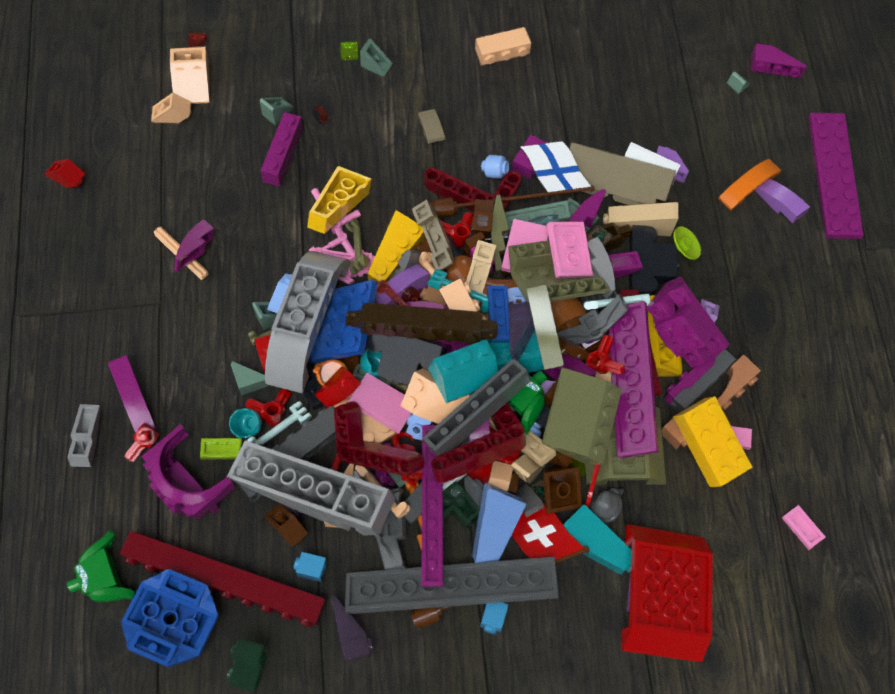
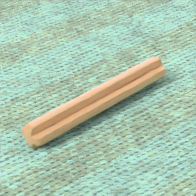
(173, 245)

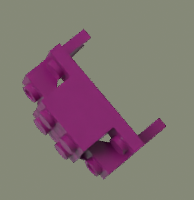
(689, 329)
(176, 485)

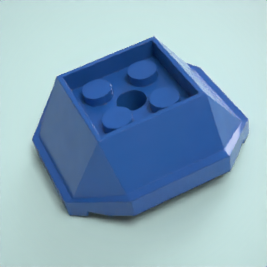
(147, 617)

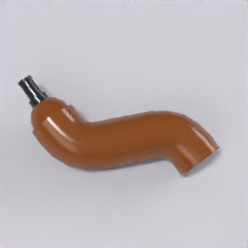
(564, 311)

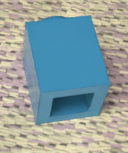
(310, 566)
(494, 617)

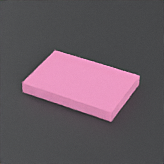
(522, 233)
(569, 250)
(381, 402)

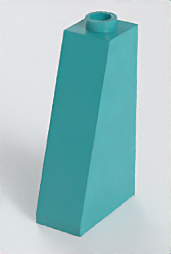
(602, 542)

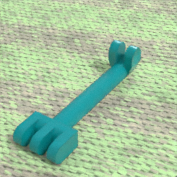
(439, 279)

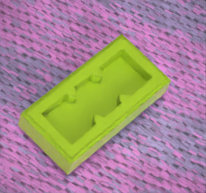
(220, 448)

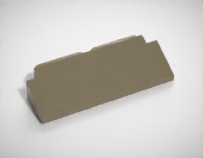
(623, 177)

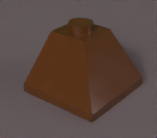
(562, 488)

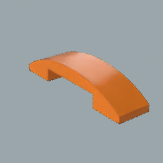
(748, 183)

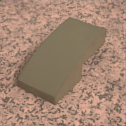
(431, 126)

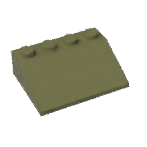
(582, 417)

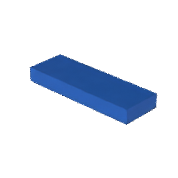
(499, 311)

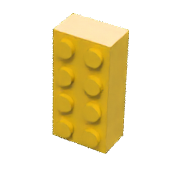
(712, 442)

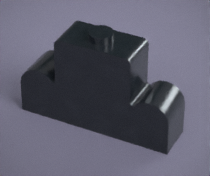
(657, 259)
(404, 355)

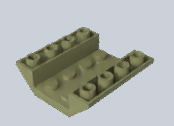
(533, 265)
(644, 467)

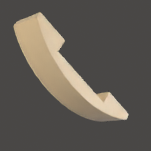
(480, 266)

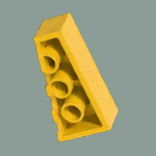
(338, 198)
(400, 236)

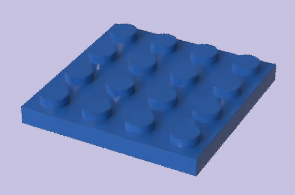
(336, 338)

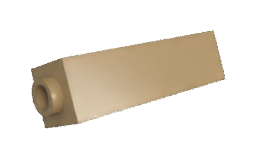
(659, 216)

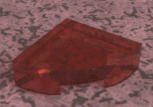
(196, 39)

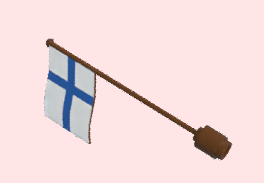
(553, 168)

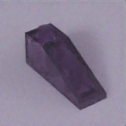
(520, 328)
(352, 636)

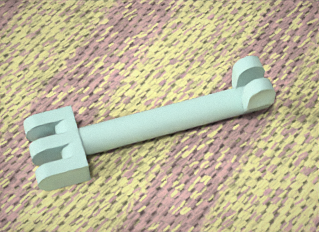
(593, 304)
(296, 415)

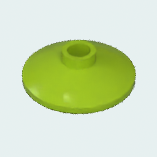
(687, 243)

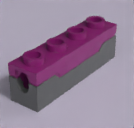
(698, 380)

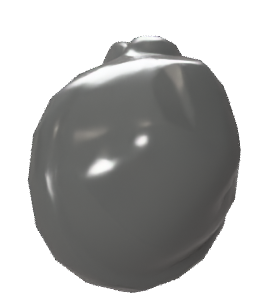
(607, 505)

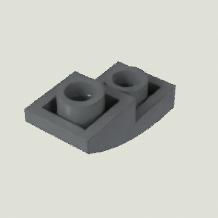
(408, 259)
(474, 489)
(532, 501)

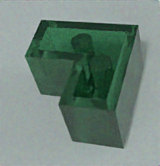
(460, 505)
(248, 665)

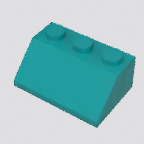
(463, 370)

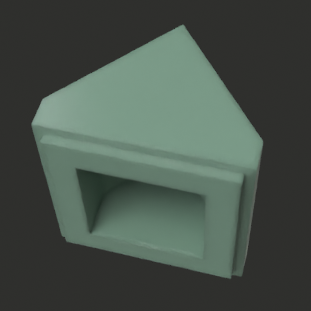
(737, 82)

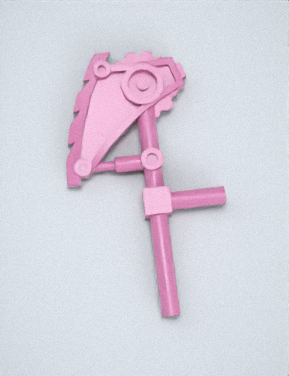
(342, 239)

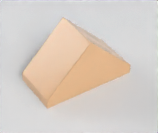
(500, 475)

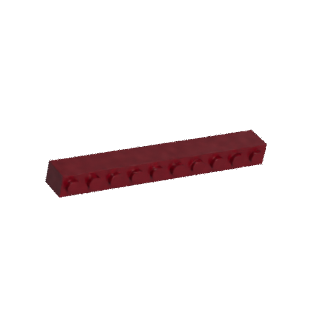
(225, 579)

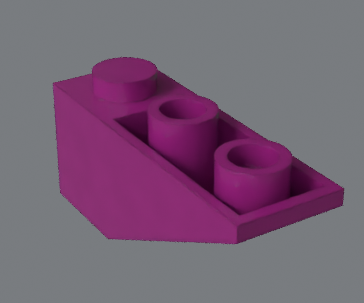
(774, 61)

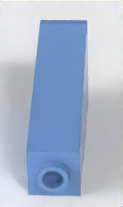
(495, 523)

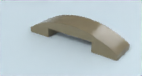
(435, 235)

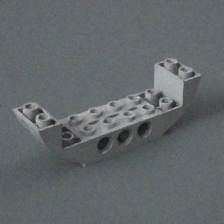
(301, 319)

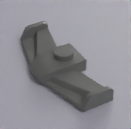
(595, 324)
(392, 531)

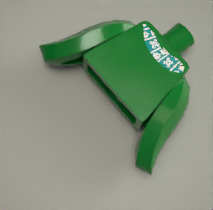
(530, 401)
(98, 574)

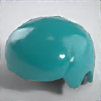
(370, 362)
(245, 423)

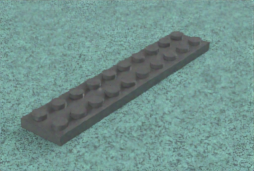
(461, 586)

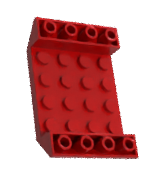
(669, 594)

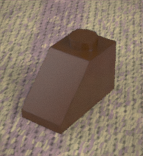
(286, 525)

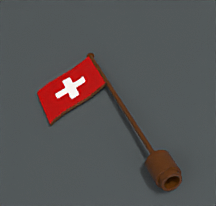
(538, 537)

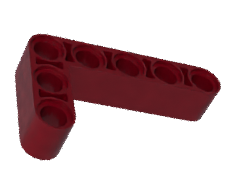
(460, 187)
(483, 451)
(367, 454)

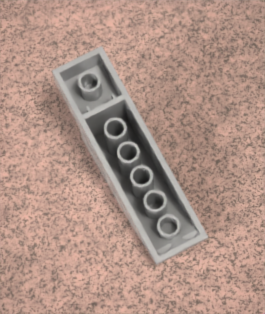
(312, 489)

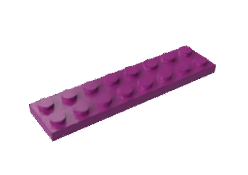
(835, 176)
(636, 407)

